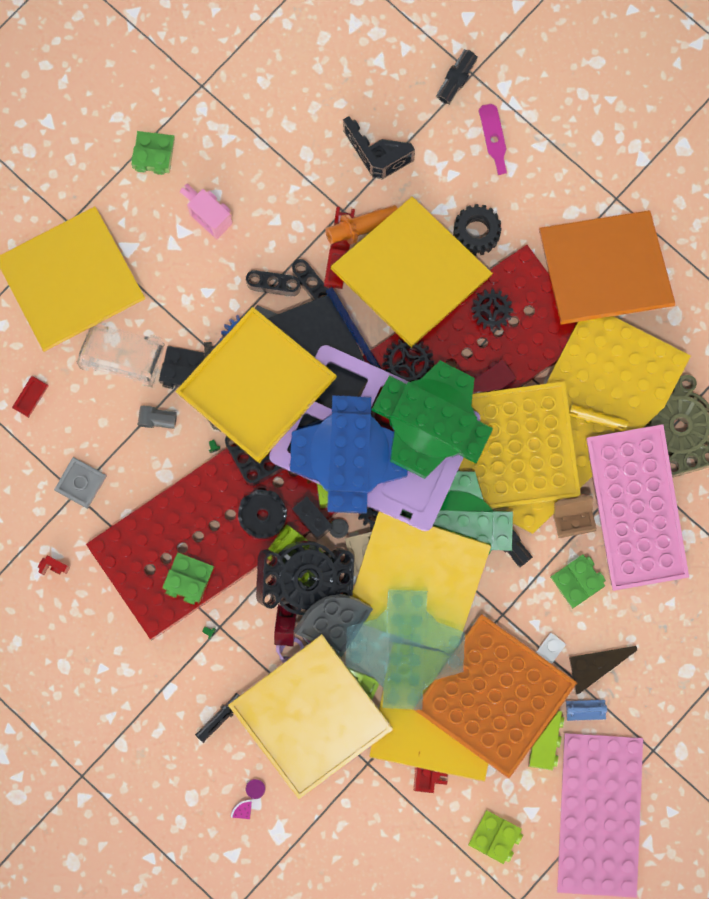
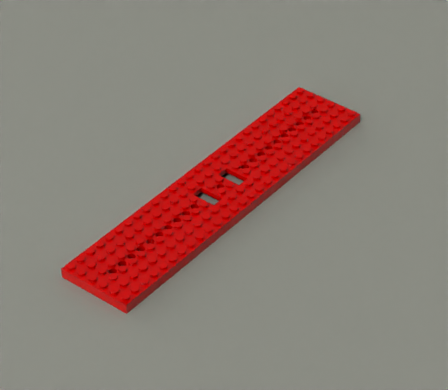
(219, 486)

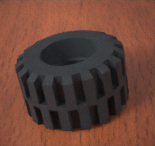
(482, 215)

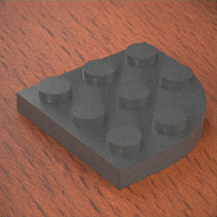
(331, 618)

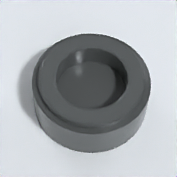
(340, 528)

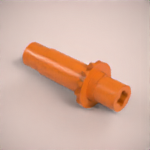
(351, 228)

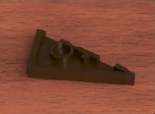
(591, 667)

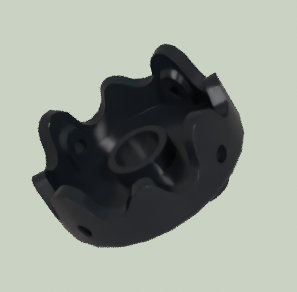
(257, 501)

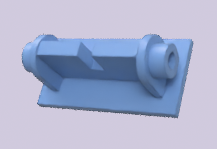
(586, 710)

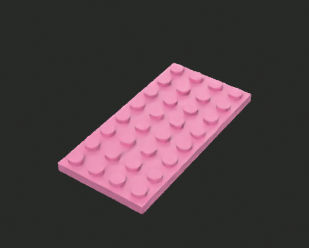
(637, 507)
(600, 815)

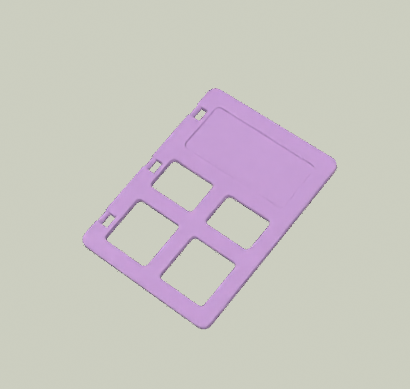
(412, 493)

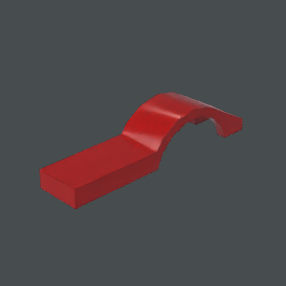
(336, 251)

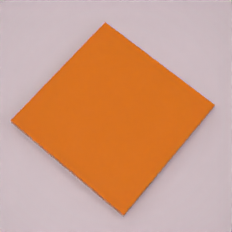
(606, 267)
(499, 699)

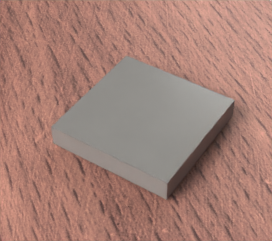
(80, 483)

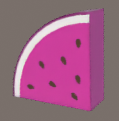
(242, 810)

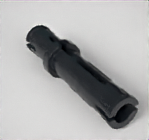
(216, 721)

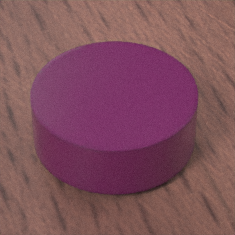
(255, 789)

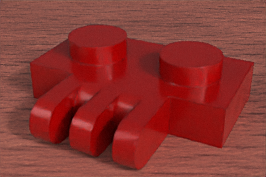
(426, 779)

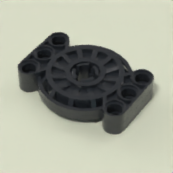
(292, 564)

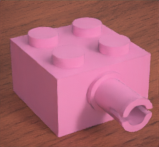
(207, 211)

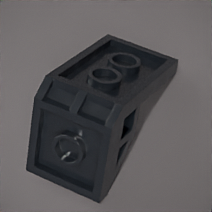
(383, 156)

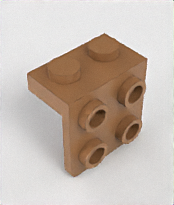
(574, 516)

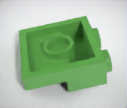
(153, 152)
(188, 578)
(578, 581)

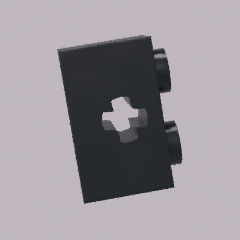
(312, 518)

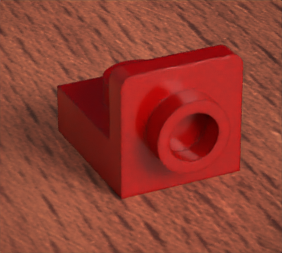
(56, 566)

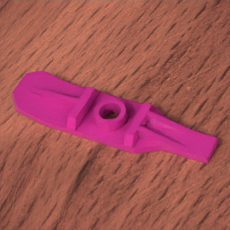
(492, 128)

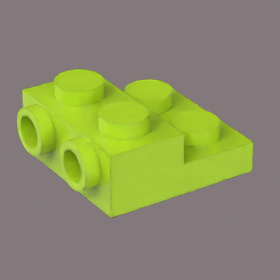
(496, 837)

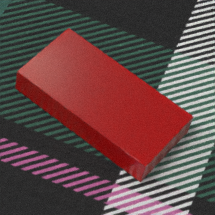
(30, 396)

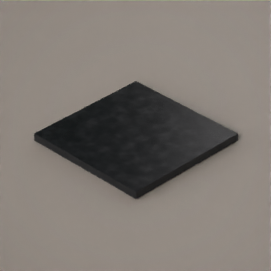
(320, 325)

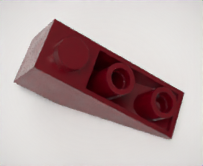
(494, 379)
(284, 627)

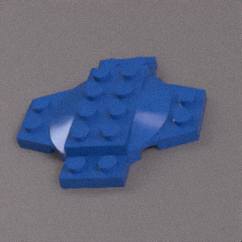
(346, 454)

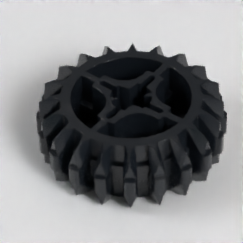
(403, 347)

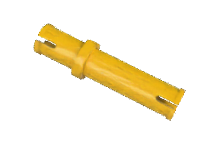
(590, 415)

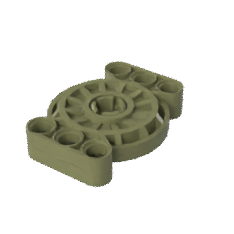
(690, 442)

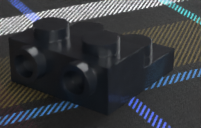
(178, 366)

